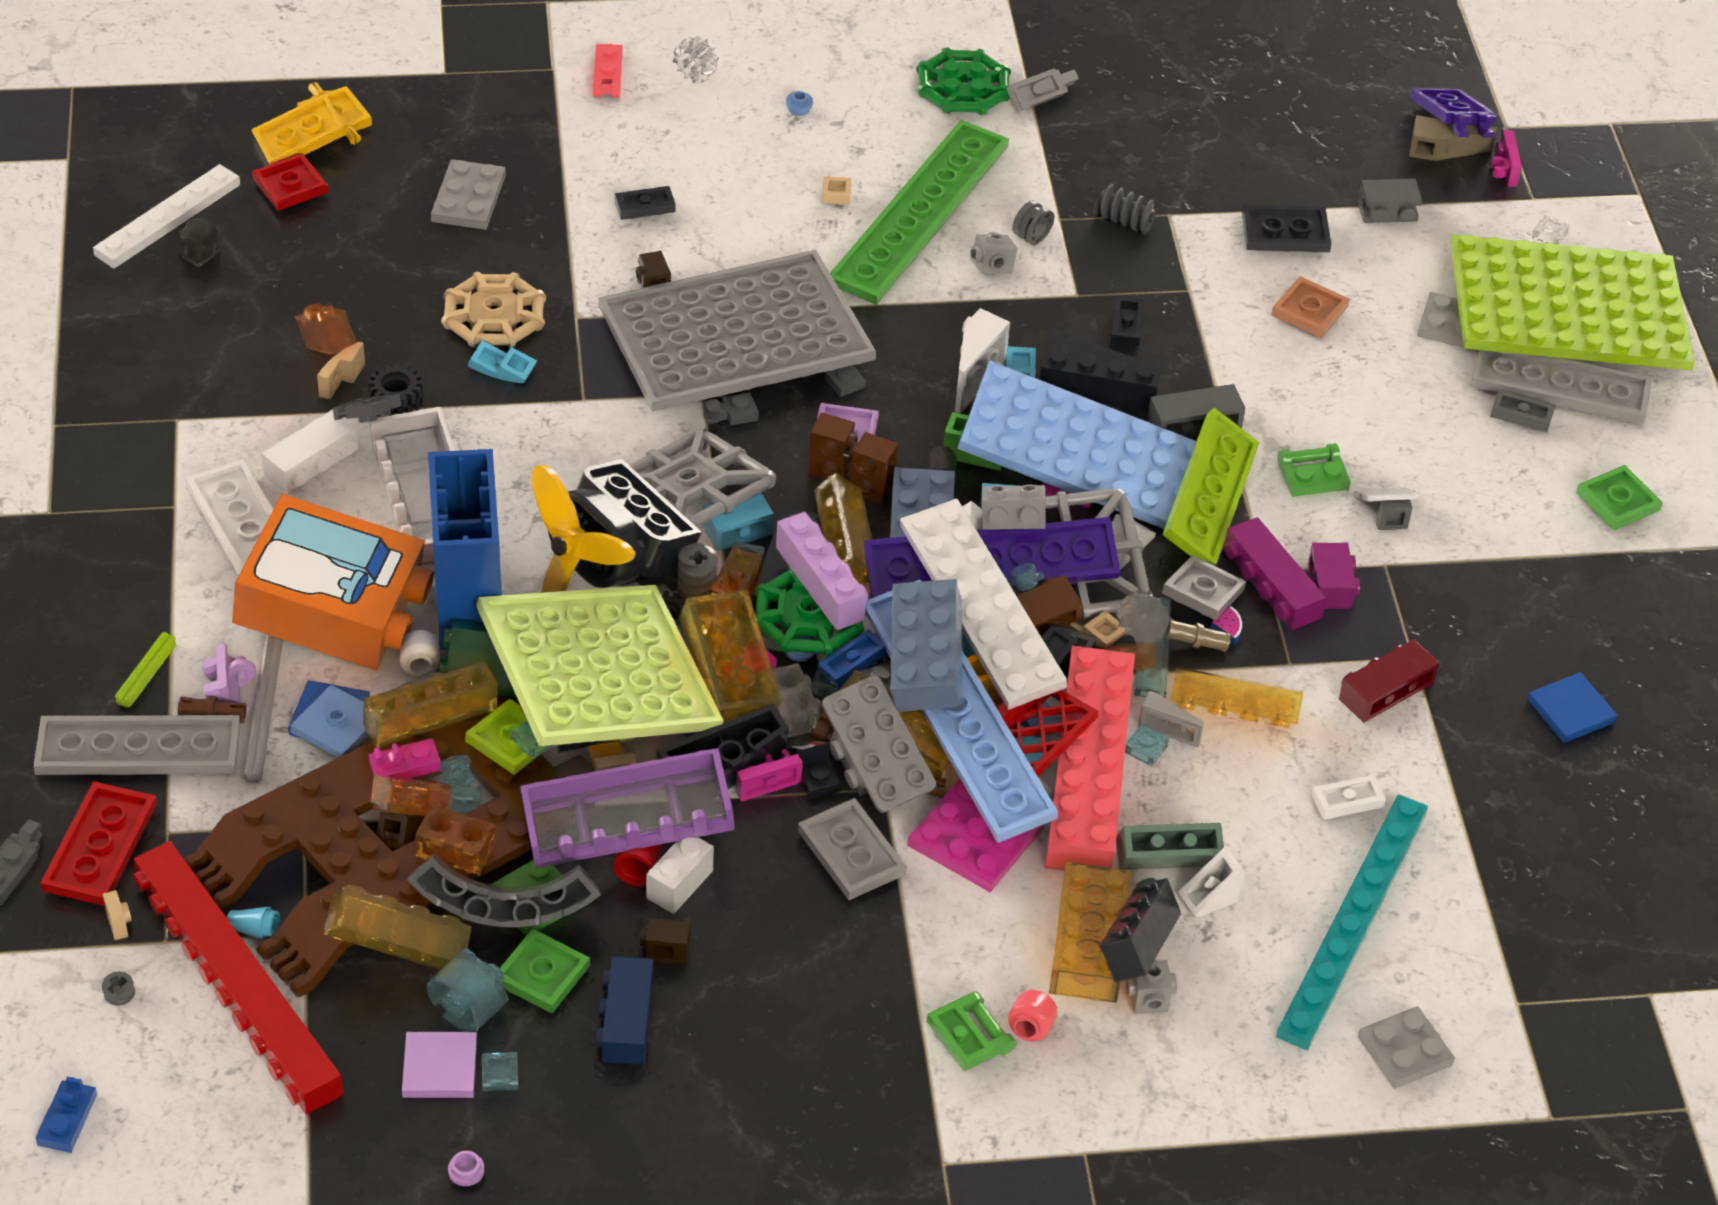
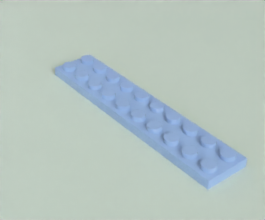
(980, 748)

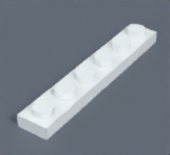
(166, 216)

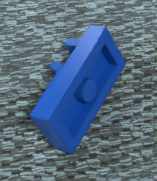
(853, 656)
(66, 1115)

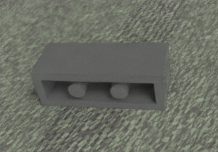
(1187, 410)

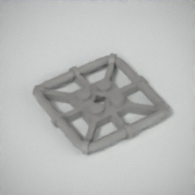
(698, 477)
(1132, 546)

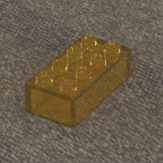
(729, 652)
(1087, 910)

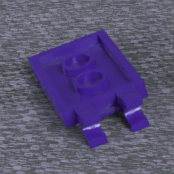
(1456, 108)

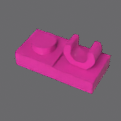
(1507, 159)
(406, 761)
(769, 776)

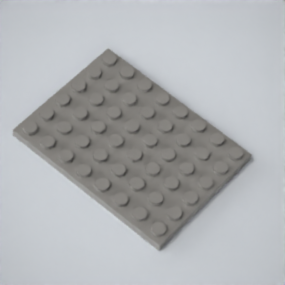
(735, 330)

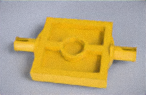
(347, 107)

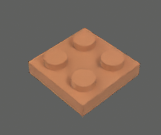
(1310, 307)

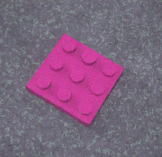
(963, 843)

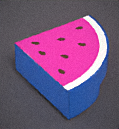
(1230, 622)

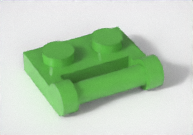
(1317, 477)
(963, 1036)

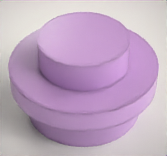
(466, 1168)

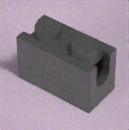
(1389, 200)

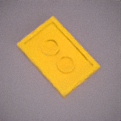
(300, 130)

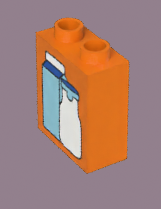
(331, 582)

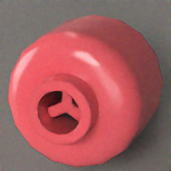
(1032, 1015)

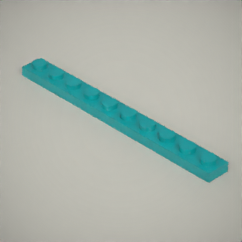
(1351, 923)

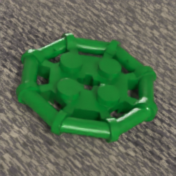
(950, 78)
(796, 619)

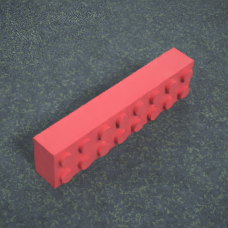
(1092, 766)

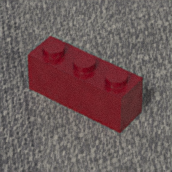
(1388, 680)

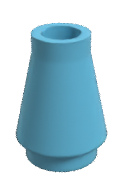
(255, 922)

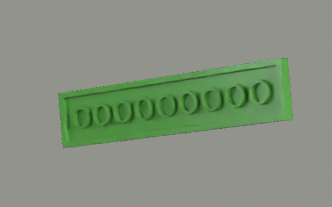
(918, 212)

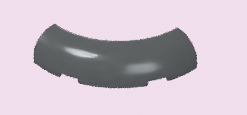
(503, 905)

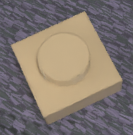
(836, 190)
(117, 914)

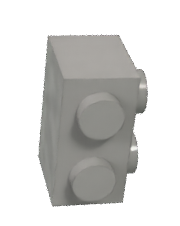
(1014, 507)

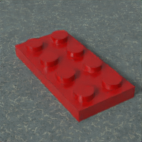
(99, 843)

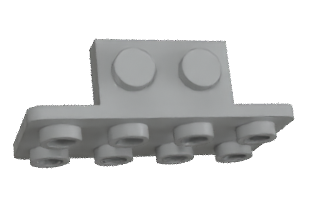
(876, 745)

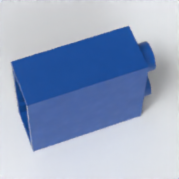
(463, 533)

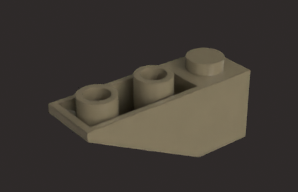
(1437, 140)

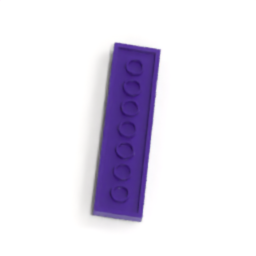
(1069, 548)

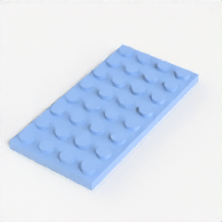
(1075, 442)

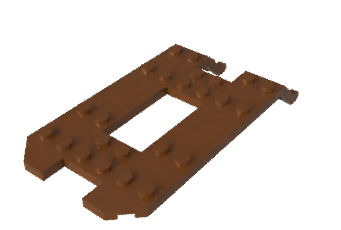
(323, 822)

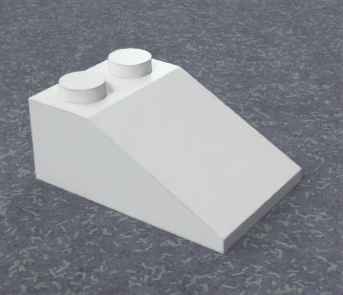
(983, 340)

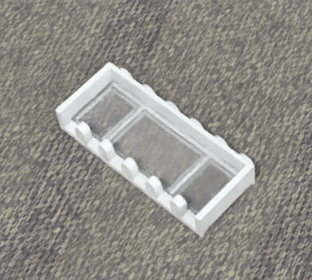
(402, 456)

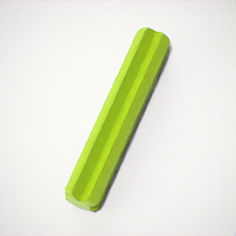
(145, 670)

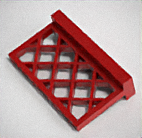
(1017, 715)

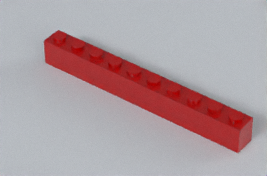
(237, 978)

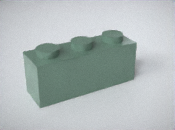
(1168, 845)

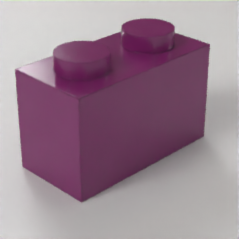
(1333, 573)

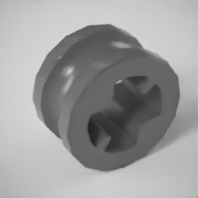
(118, 978)

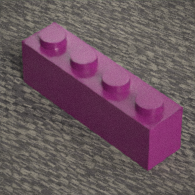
(1274, 573)

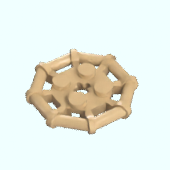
(493, 291)

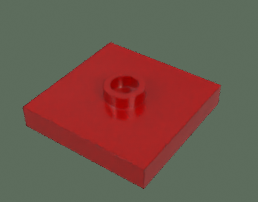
(290, 181)

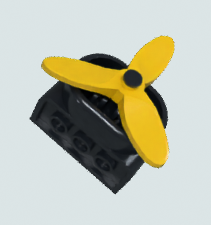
(610, 528)

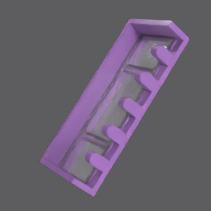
(627, 808)

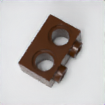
(830, 446)
(873, 466)

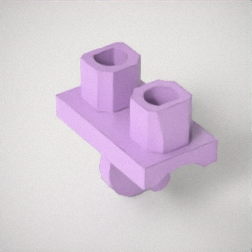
(230, 675)

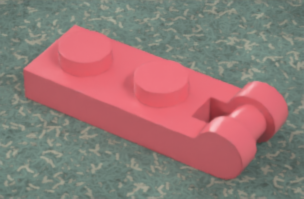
(608, 70)

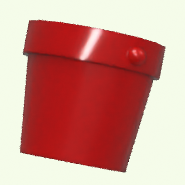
(635, 863)

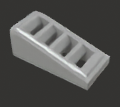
(1165, 718)

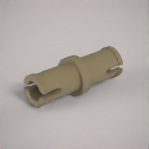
(1197, 635)

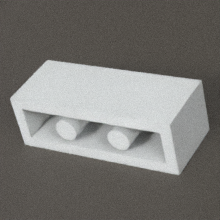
(309, 451)

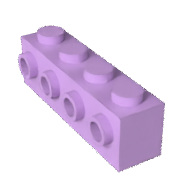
(821, 570)

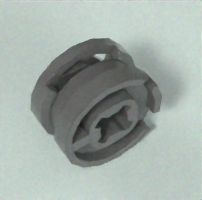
(1033, 222)

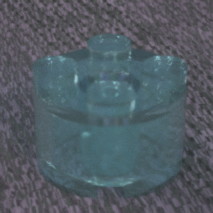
(468, 991)

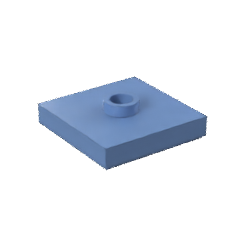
(332, 722)

